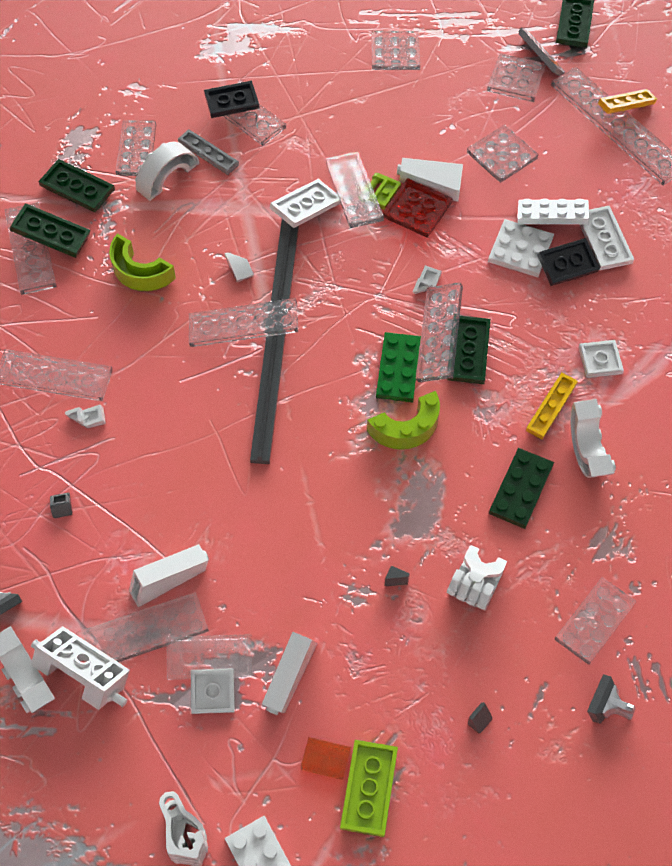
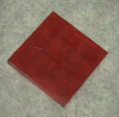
(417, 207)

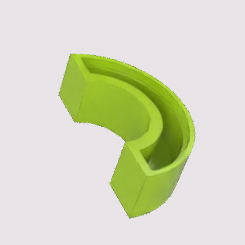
(138, 275)
(407, 433)

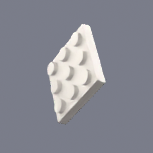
(518, 247)

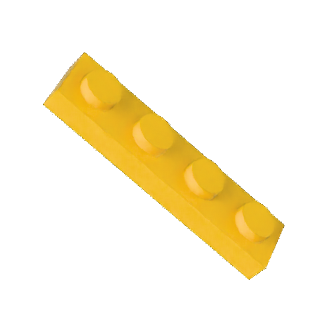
(627, 101)
(551, 406)

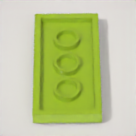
(369, 788)

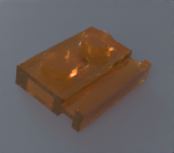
(325, 758)

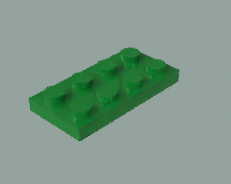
(398, 367)

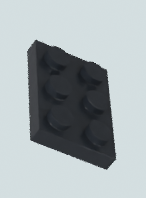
(231, 99)
(568, 261)

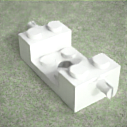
(100, 674)

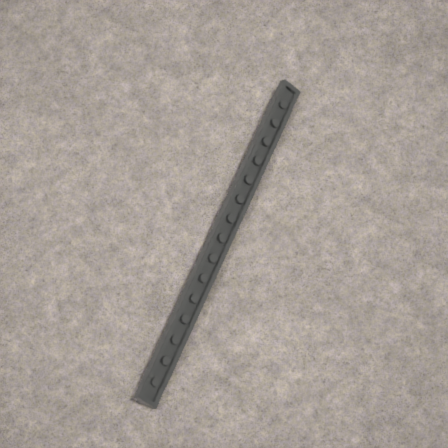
(273, 350)

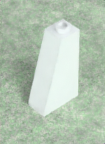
(436, 175)
(165, 574)
(289, 673)

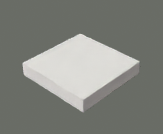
(600, 358)
(212, 691)

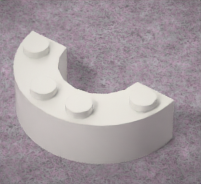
(160, 164)
(587, 439)
(26, 677)

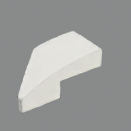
(239, 266)
(428, 279)
(89, 417)

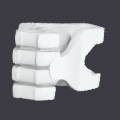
(476, 580)
(175, 827)

